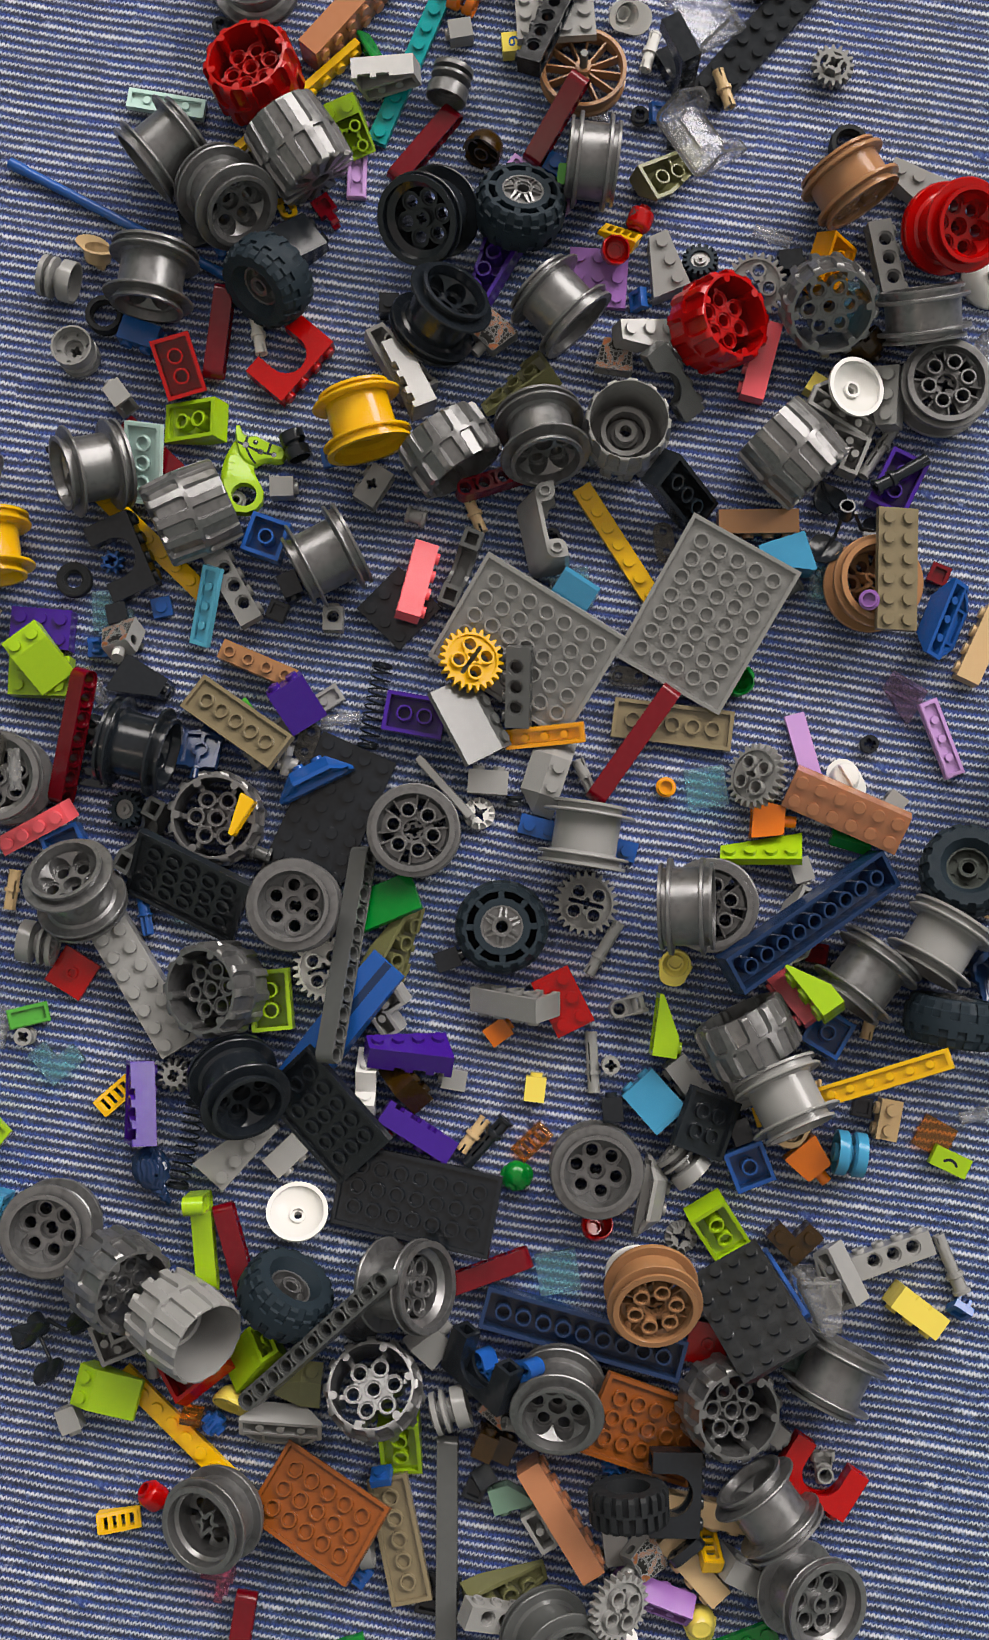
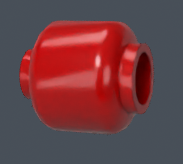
(640, 219)
(152, 1495)

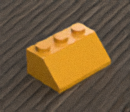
(824, 245)

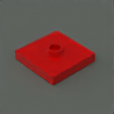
(73, 972)
(702, 1342)

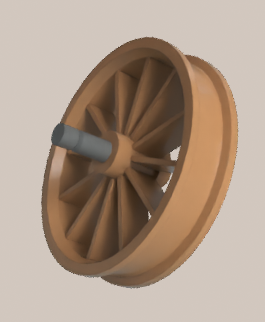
(591, 70)

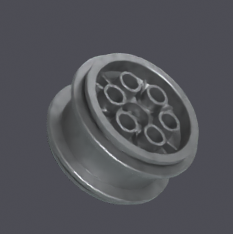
(593, 160)
(923, 314)
(936, 419)
(448, 838)
(747, 900)
(686, 906)
(216, 1536)

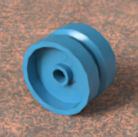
(849, 1153)

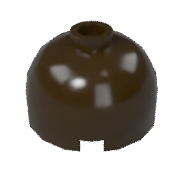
(483, 148)
(869, 348)

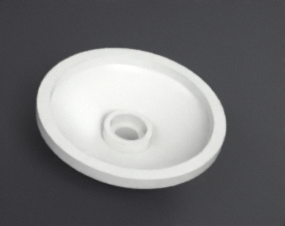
(979, 285)
(863, 384)
(293, 1200)

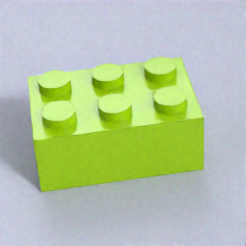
(22, 687)
(279, 1009)

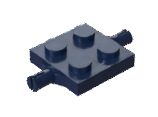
(200, 751)

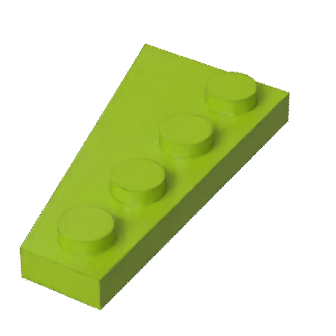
(767, 851)

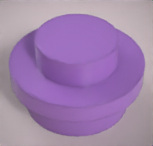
(869, 599)

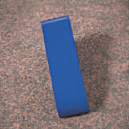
(486, 1359)

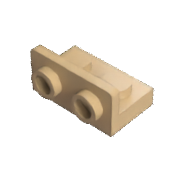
(886, 1119)

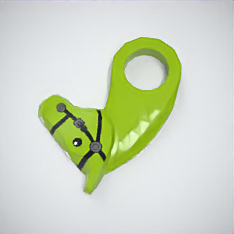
(239, 465)

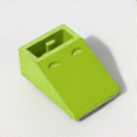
(351, 121)
(820, 995)
(253, 1357)

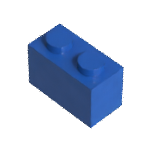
(138, 333)

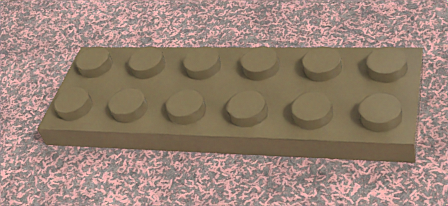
(896, 568)
(237, 722)
(681, 727)
(402, 1544)

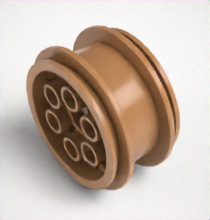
(849, 182)
(836, 588)
(647, 1278)

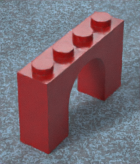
(286, 385)
(838, 1497)

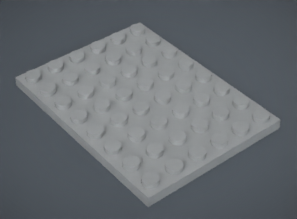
(707, 613)
(567, 642)

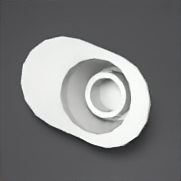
(630, 16)
(846, 773)

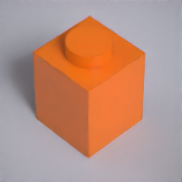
(498, 1031)

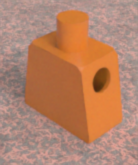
(769, 821)
(809, 1160)

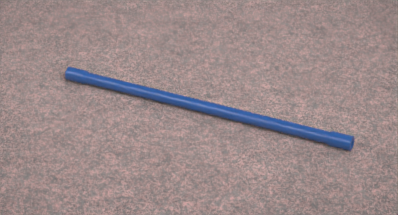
(23, 170)

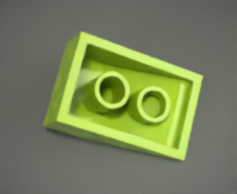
(197, 422)
(38, 657)
(664, 1036)
(716, 1224)
(107, 1390)
(407, 1451)

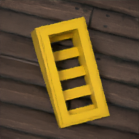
(633, 237)
(242, 811)
(102, 1107)
(113, 1528)
(711, 1563)

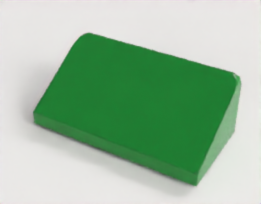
(367, 44)
(848, 842)

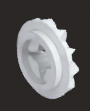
(488, 816)

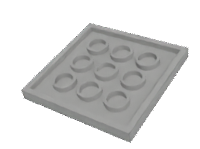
(578, 28)

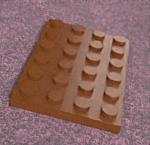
(634, 1420)
(320, 1512)

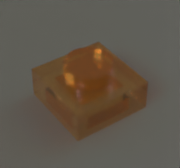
(191, 1415)

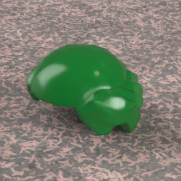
(745, 683)
(517, 1175)

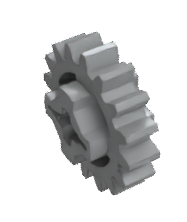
(832, 66)

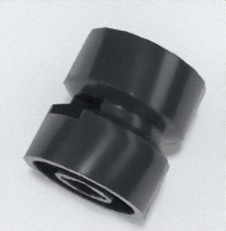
(294, 442)

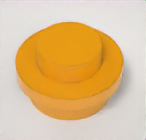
(665, 787)

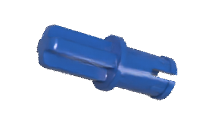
(145, 918)

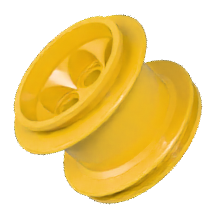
(361, 420)
(13, 566)

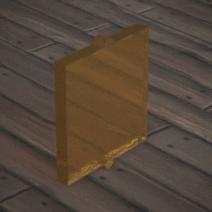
(931, 1132)

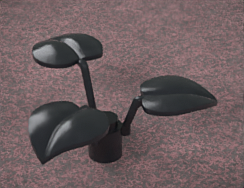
(830, 499)
(36, 1327)

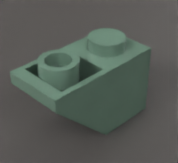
(507, 1496)

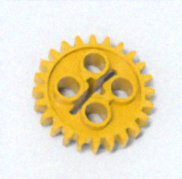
(486, 671)

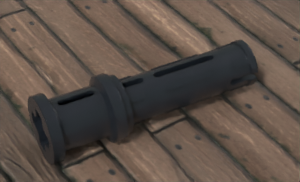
(892, 478)
(493, 1134)

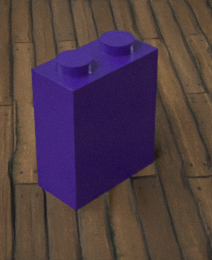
(295, 702)

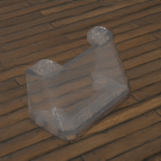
(708, 20)
(692, 133)
(819, 1296)

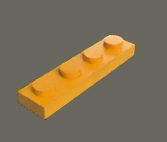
(547, 735)

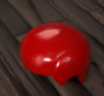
(615, 250)
(596, 1229)

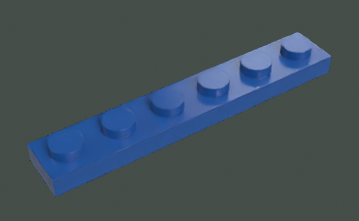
(543, 829)

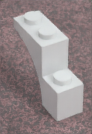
(365, 1082)

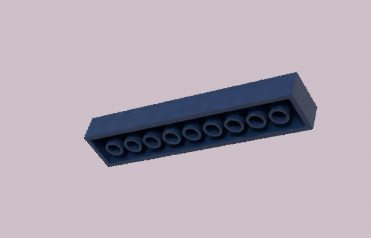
(807, 921)
(552, 1321)

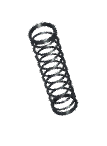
(372, 745)
(180, 1185)

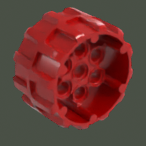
(251, 68)
(718, 322)

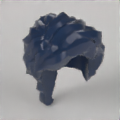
(980, 973)
(151, 1171)

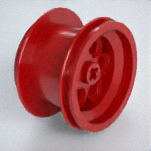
(933, 231)

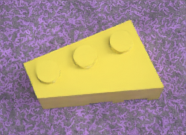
(915, 1310)

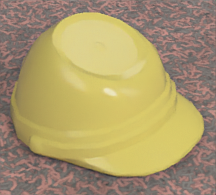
(674, 968)
(227, 1400)
(702, 1625)

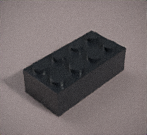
(678, 488)

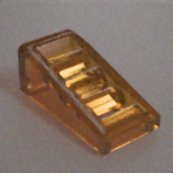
(548, 1135)

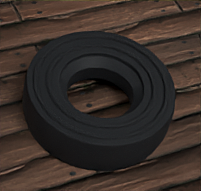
(74, 567)

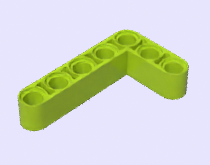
(199, 1207)

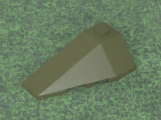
(660, 176)
(533, 371)
(397, 941)
(305, 1386)
(506, 1582)

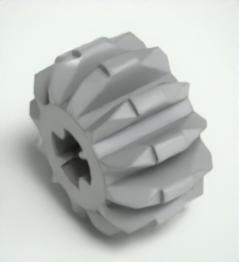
(168, 1070)

